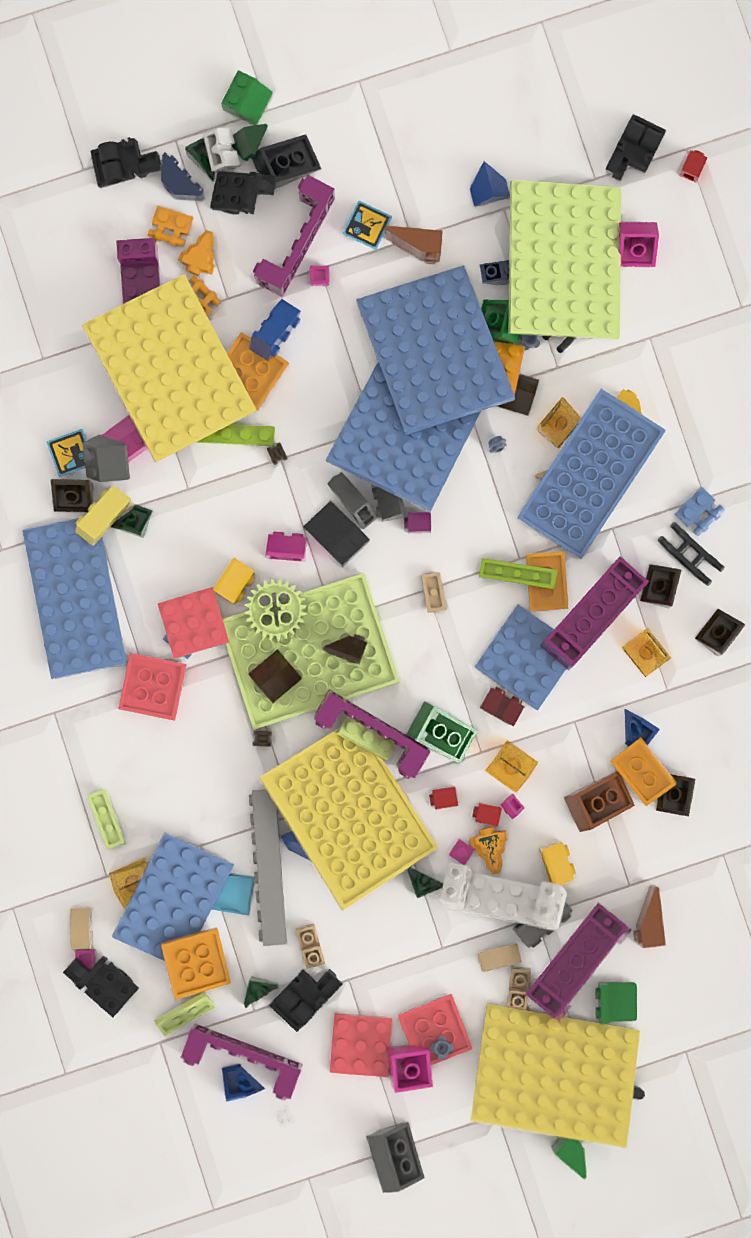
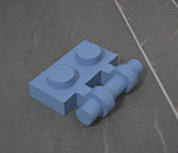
(695, 507)

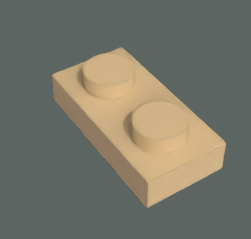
(433, 592)

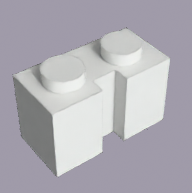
(220, 150)

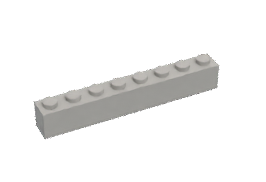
(269, 869)

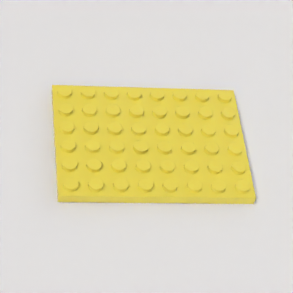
(169, 368)
(348, 816)
(555, 1076)

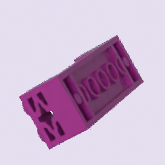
(320, 198)
(138, 266)
(594, 613)
(414, 753)
(577, 961)
(200, 1036)

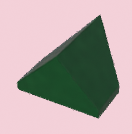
(248, 140)
(198, 155)
(134, 521)
(423, 883)
(257, 989)

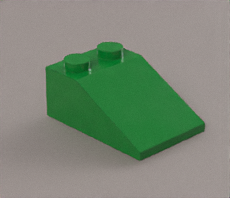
(442, 732)

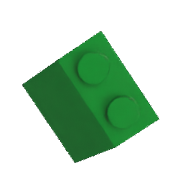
(246, 98)
(497, 318)
(572, 1154)

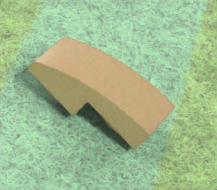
(80, 929)
(310, 946)
(499, 957)
(518, 987)

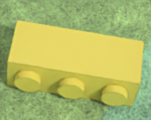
(102, 515)

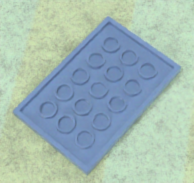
(172, 895)

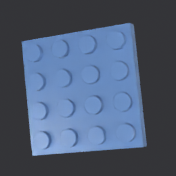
(519, 661)

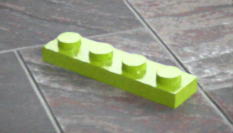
(242, 435)
(518, 573)

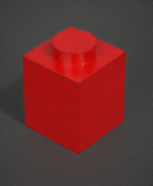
(693, 165)
(443, 798)
(487, 814)

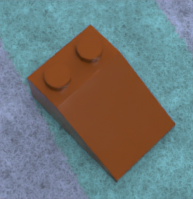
(420, 243)
(599, 802)
(650, 923)

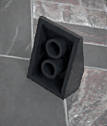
(287, 160)
(336, 533)

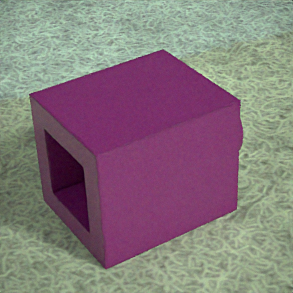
(418, 522)

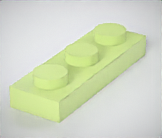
(365, 738)
(106, 819)
(184, 1013)

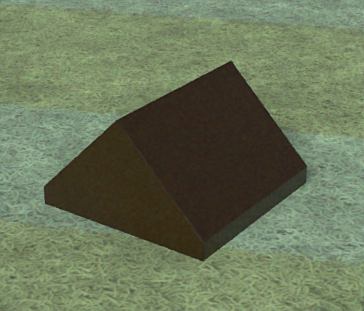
(524, 395)
(71, 495)
(661, 586)
(719, 632)
(275, 676)
(678, 798)

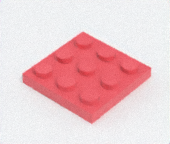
(193, 622)
(152, 686)
(435, 1019)
(360, 1045)

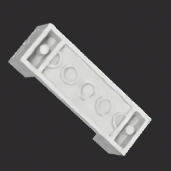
(503, 898)

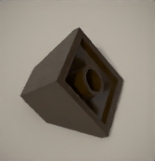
(348, 648)

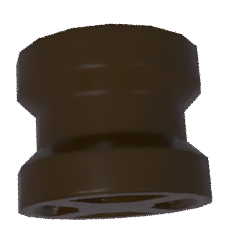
(277, 453)
(262, 738)

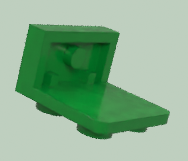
(616, 1001)

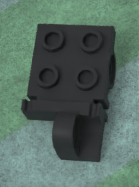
(635, 146)
(122, 161)
(238, 191)
(104, 983)
(304, 997)

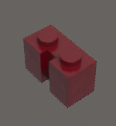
(501, 706)

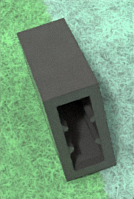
(352, 500)

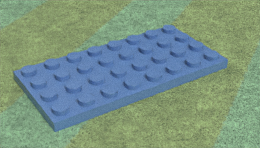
(591, 473)
(74, 600)

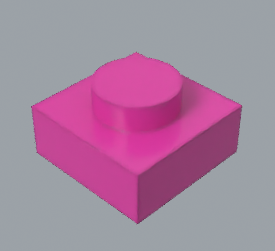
(319, 275)
(512, 806)
(461, 852)
(87, 957)

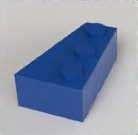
(275, 330)

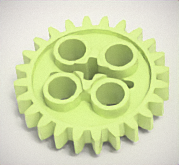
(258, 611)

